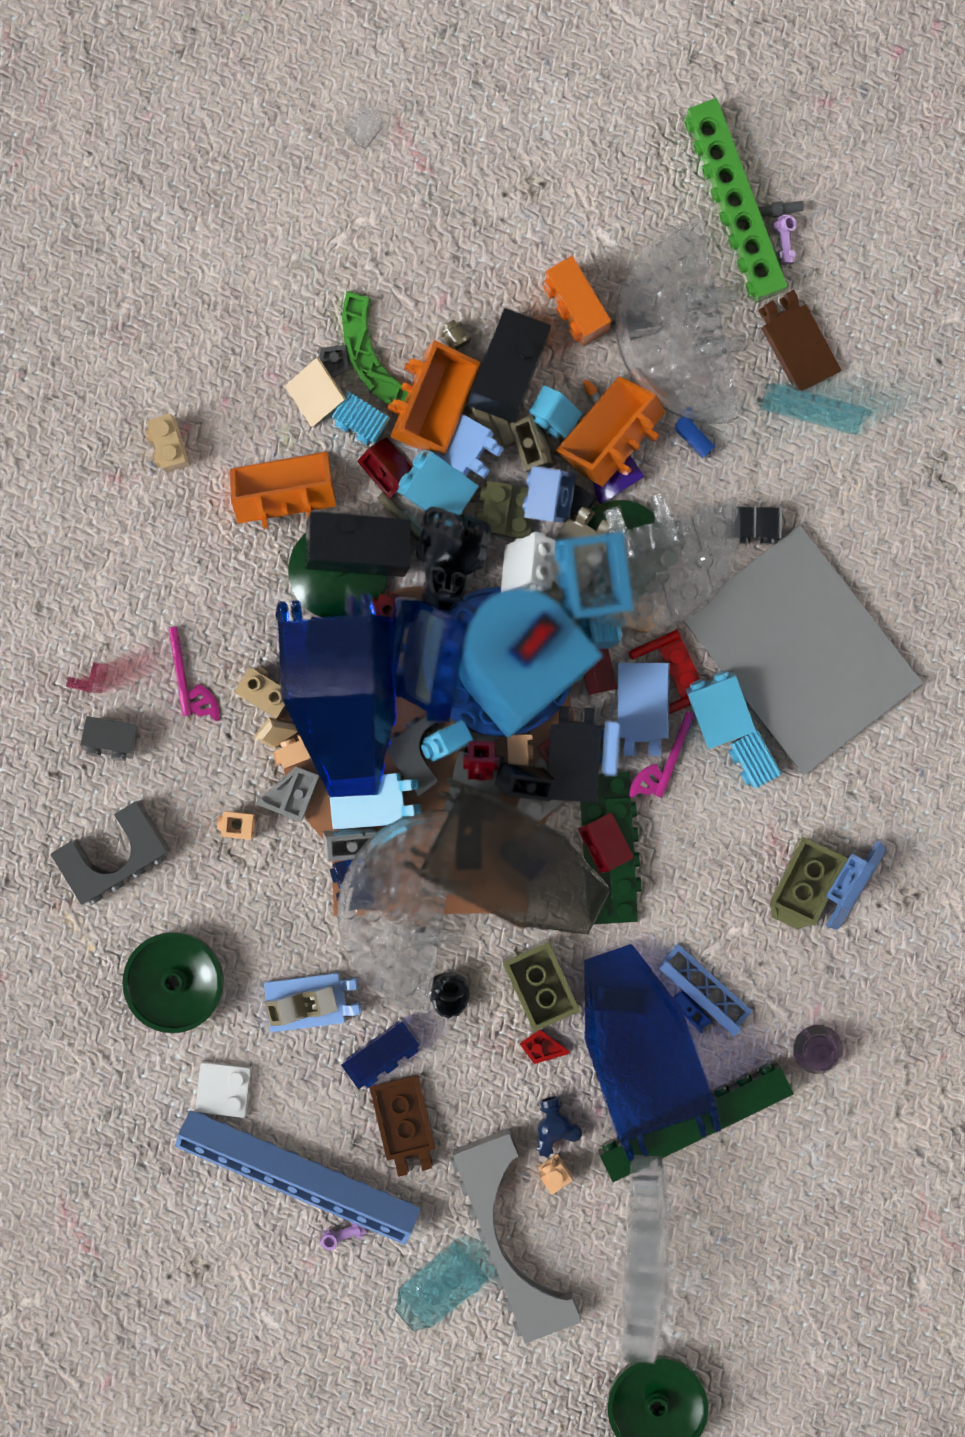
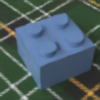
(549, 494)

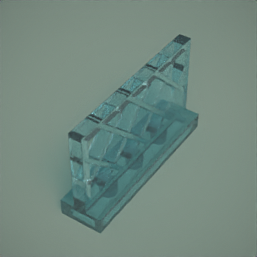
(813, 408)

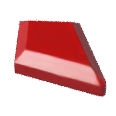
(542, 1047)

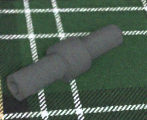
(778, 209)

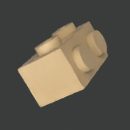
(168, 443)
(262, 691)

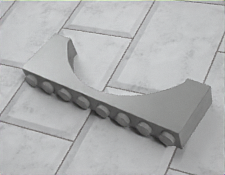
(535, 1306)

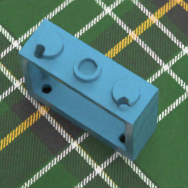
(617, 570)

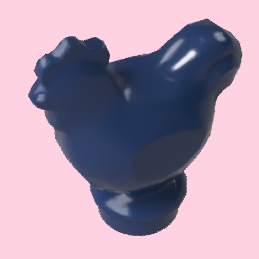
(554, 1126)

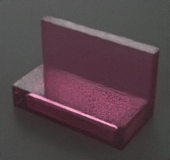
(95, 682)

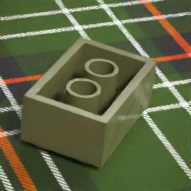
(540, 985)

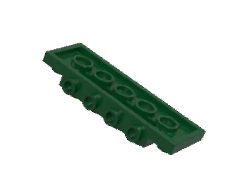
(622, 880)

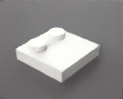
(223, 1089)

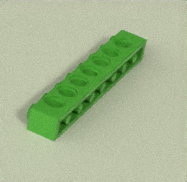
(710, 115)

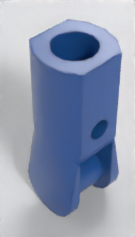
(694, 437)
(690, 1008)

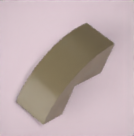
(301, 1005)

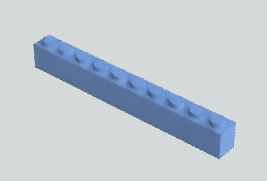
(297, 1177)

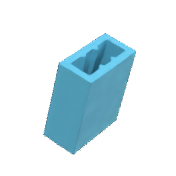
(436, 485)
(720, 709)

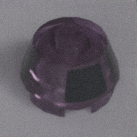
(818, 1049)

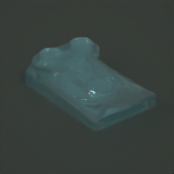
(438, 1287)

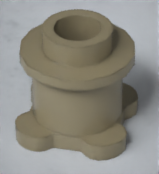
(455, 335)

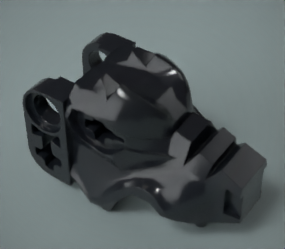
(450, 555)

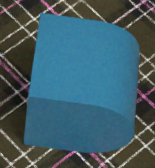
(498, 681)

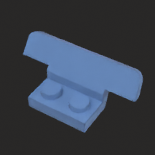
(852, 882)

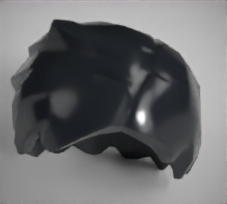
(449, 994)

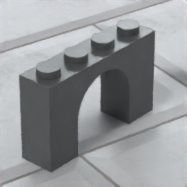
(407, 754)
(89, 881)

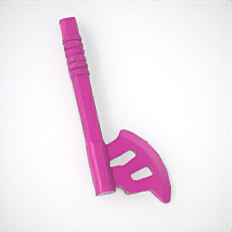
(185, 695)
(658, 789)

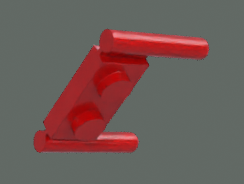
(681, 666)

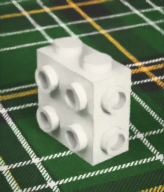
(525, 563)

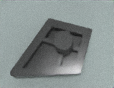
(335, 360)

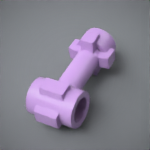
(783, 227)
(331, 1237)

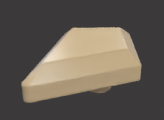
(275, 732)

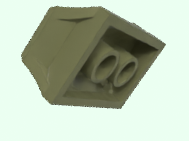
(806, 883)

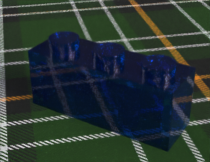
(381, 1054)

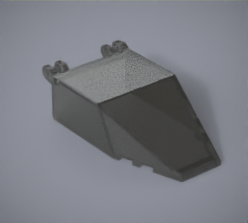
(511, 865)

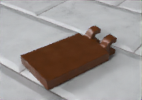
(798, 343)
(403, 1122)

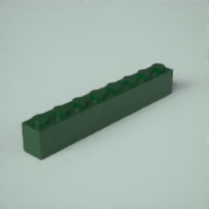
(733, 1104)

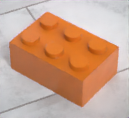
(576, 301)

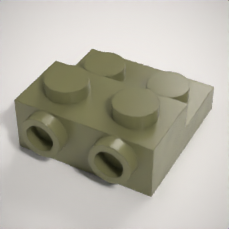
(505, 510)

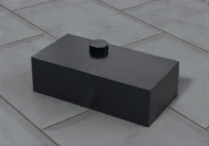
(509, 365)
(357, 544)

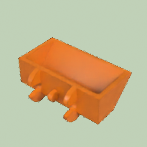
(434, 398)
(612, 431)
(282, 488)

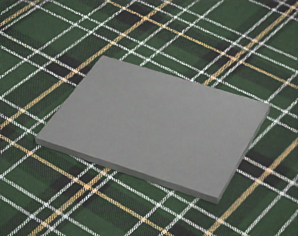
(803, 650)

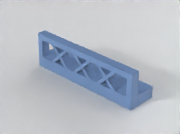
(703, 1000)

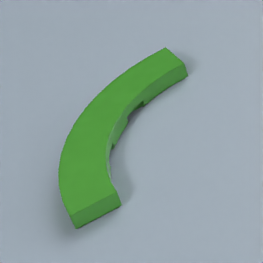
(361, 352)

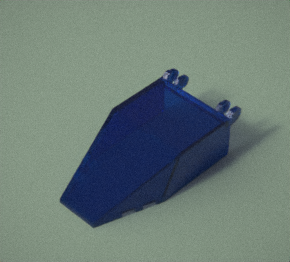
(340, 692)
(644, 1051)

